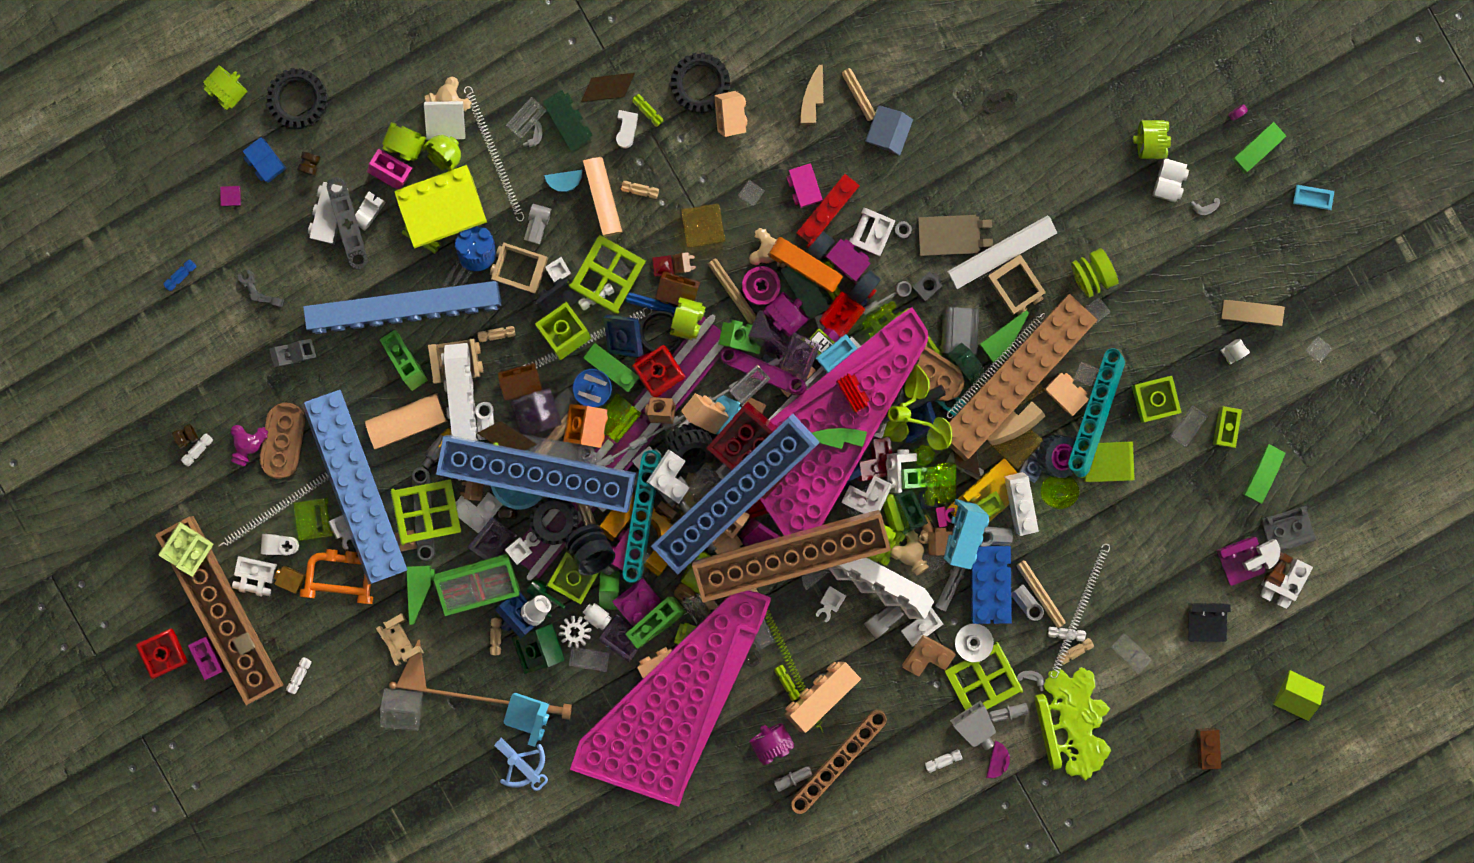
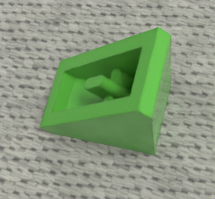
(608, 590)

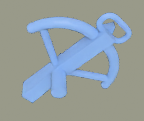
(515, 759)

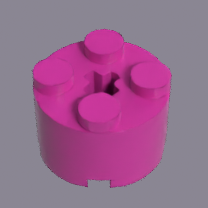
(755, 276)

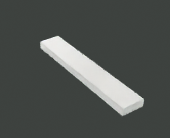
(1002, 252)

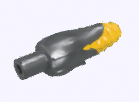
(434, 450)

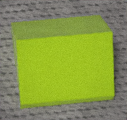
(1299, 695)

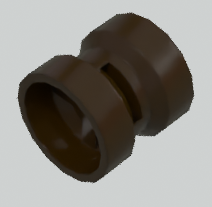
(308, 163)
(185, 436)

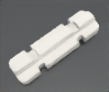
(607, 290)
(197, 449)
(1061, 633)
(298, 675)
(943, 761)

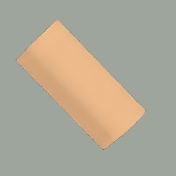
(602, 196)
(406, 421)

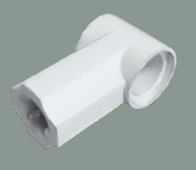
(484, 421)

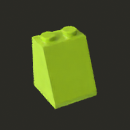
(1111, 462)

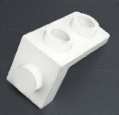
(894, 468)

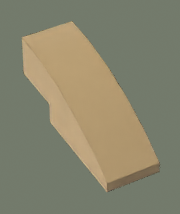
(812, 98)
(1252, 313)
(1016, 424)

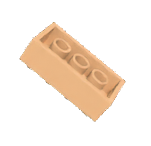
(822, 696)

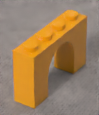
(617, 520)

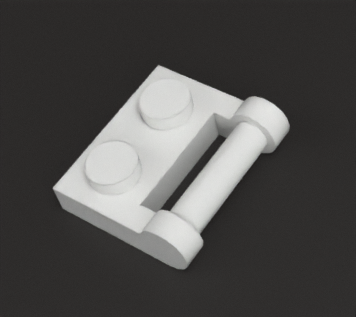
(878, 234)

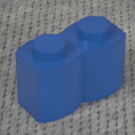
(264, 160)

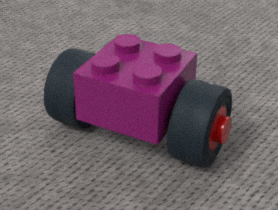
(847, 262)

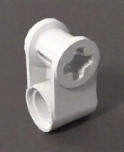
(275, 545)

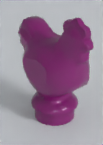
(246, 443)

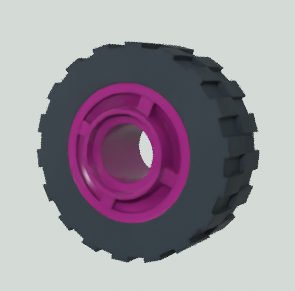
(1049, 452)

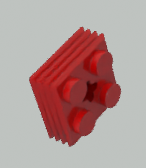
(670, 375)
(855, 398)
(151, 647)

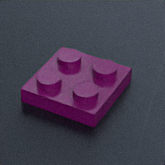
(637, 602)

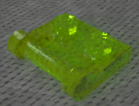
(307, 522)

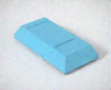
(1313, 197)
(836, 353)

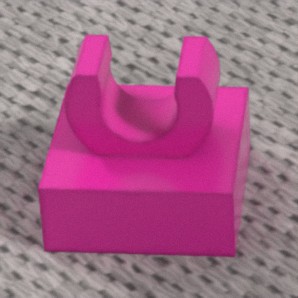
(942, 515)

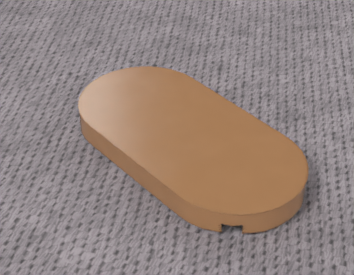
(941, 372)
(285, 436)

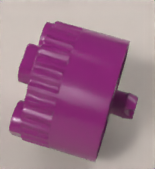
(786, 313)
(771, 743)

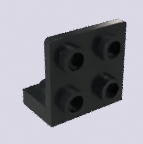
(557, 296)
(1207, 622)

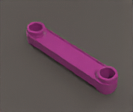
(778, 377)

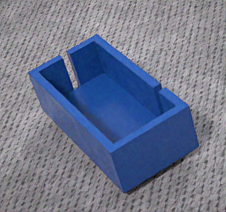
(991, 585)

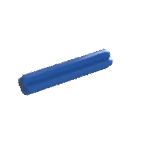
(650, 303)

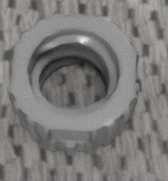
(909, 229)

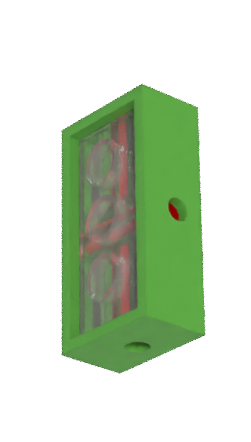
(476, 584)

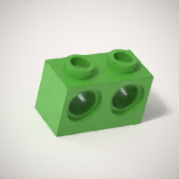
(736, 337)

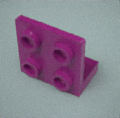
(1233, 557)

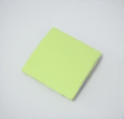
(185, 549)

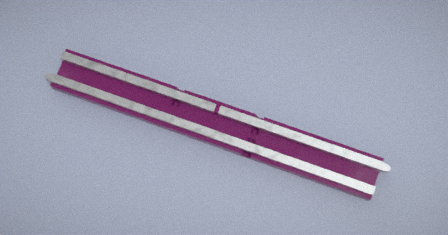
(695, 360)

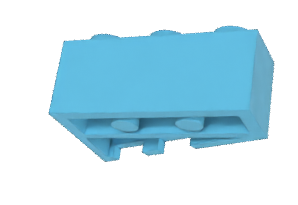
(966, 535)

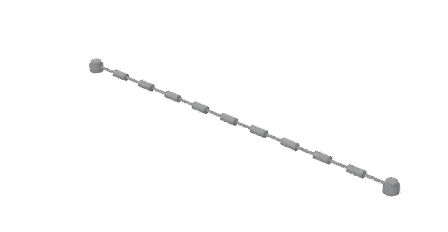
(902, 289)

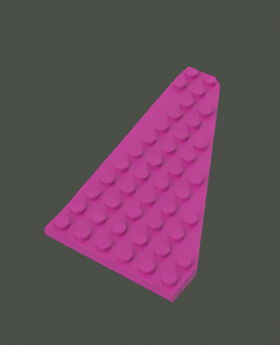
(665, 720)

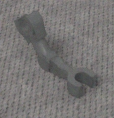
(254, 294)

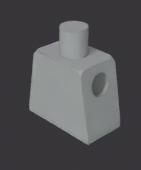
(975, 726)

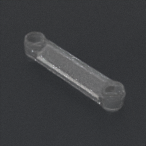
(563, 449)

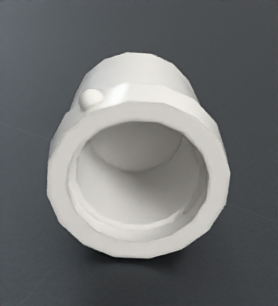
(535, 610)

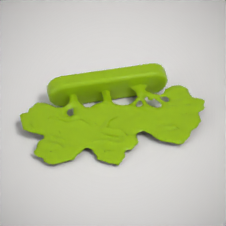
(1078, 717)

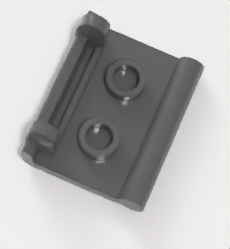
(959, 326)
(1289, 528)

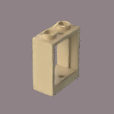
(1004, 269)
(538, 273)

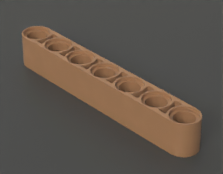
(837, 770)

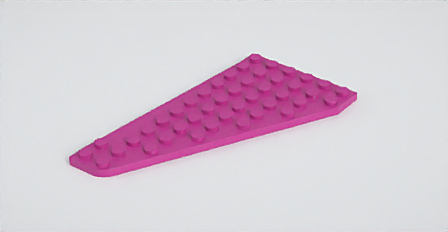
(817, 480)

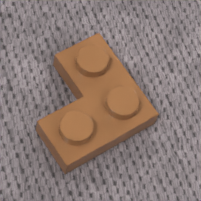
(927, 651)

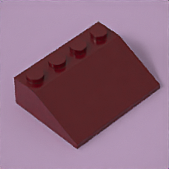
(741, 437)

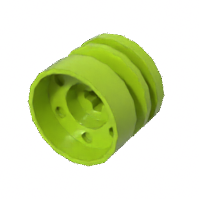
(1097, 271)

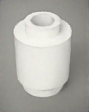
(596, 616)

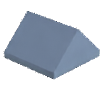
(889, 129)

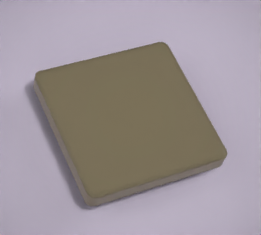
(243, 643)

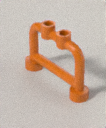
(332, 555)

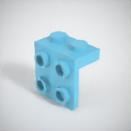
(527, 716)

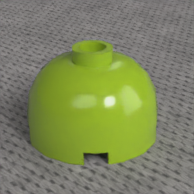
(443, 152)

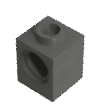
(921, 292)

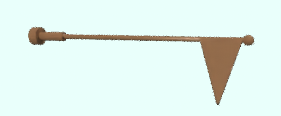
(414, 679)

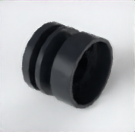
(590, 549)

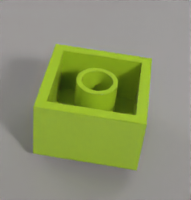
(563, 331)
(1156, 399)
(569, 580)

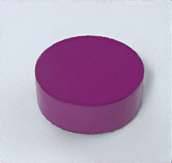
(1238, 112)

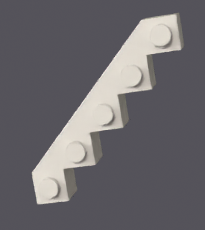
(460, 391)
(888, 585)

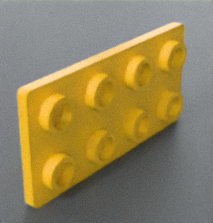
(989, 483)

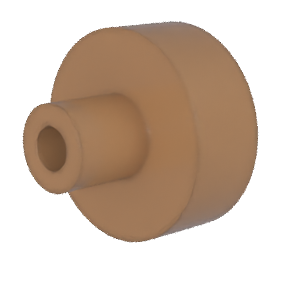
(683, 591)

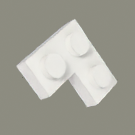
(664, 477)
(869, 501)
(478, 516)
(922, 627)

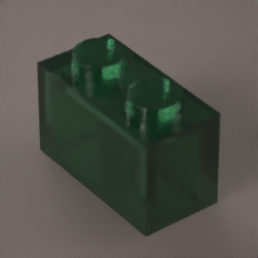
(968, 364)
(910, 511)

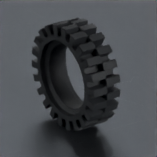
(684, 66)
(276, 88)

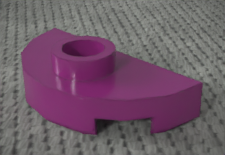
(999, 760)

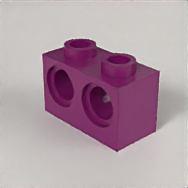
(207, 657)

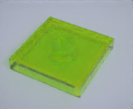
(620, 417)

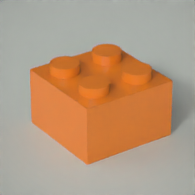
(585, 425)

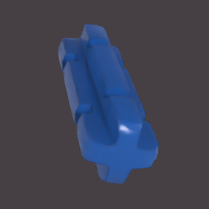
(179, 275)

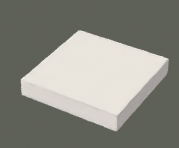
(444, 119)

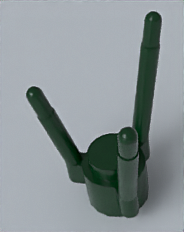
(538, 588)

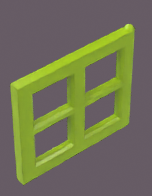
(607, 274)
(425, 511)
(984, 680)

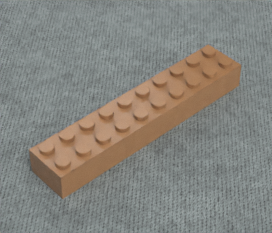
(1019, 376)
(791, 556)
(225, 621)

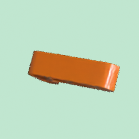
(805, 264)

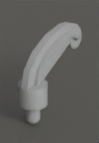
(536, 137)
(1206, 209)
(1033, 676)

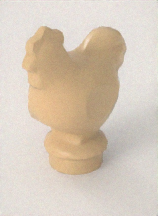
(448, 93)
(760, 255)
(911, 553)

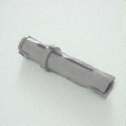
(950, 587)

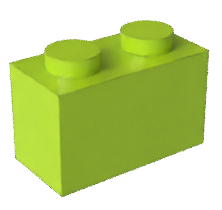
(1227, 427)

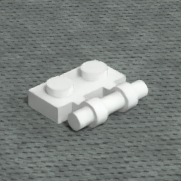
(255, 570)

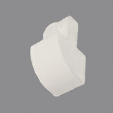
(1268, 554)

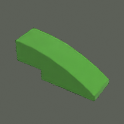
(1259, 147)
(837, 437)
(1264, 474)

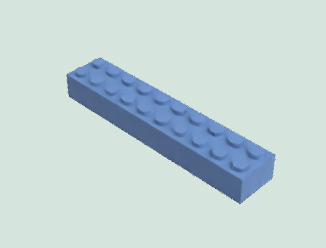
(402, 306)
(536, 473)
(354, 486)
(735, 493)

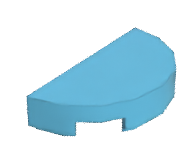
(564, 181)

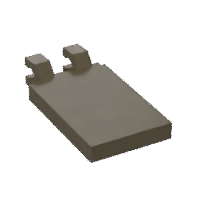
(952, 235)

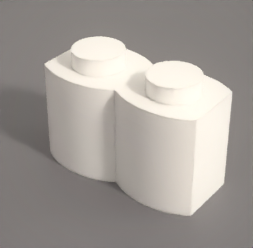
(1170, 180)

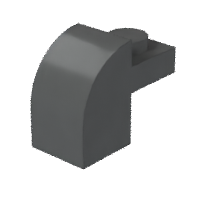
(292, 353)

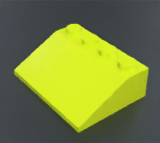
(440, 206)

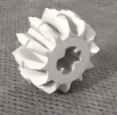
(568, 630)

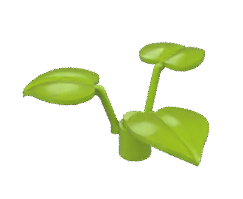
(917, 387)

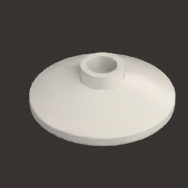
(981, 649)

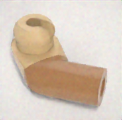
(923, 538)

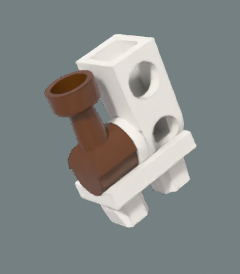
(1286, 585)

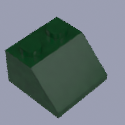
(538, 649)

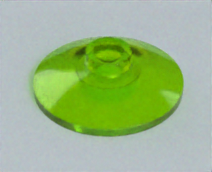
(1055, 485)

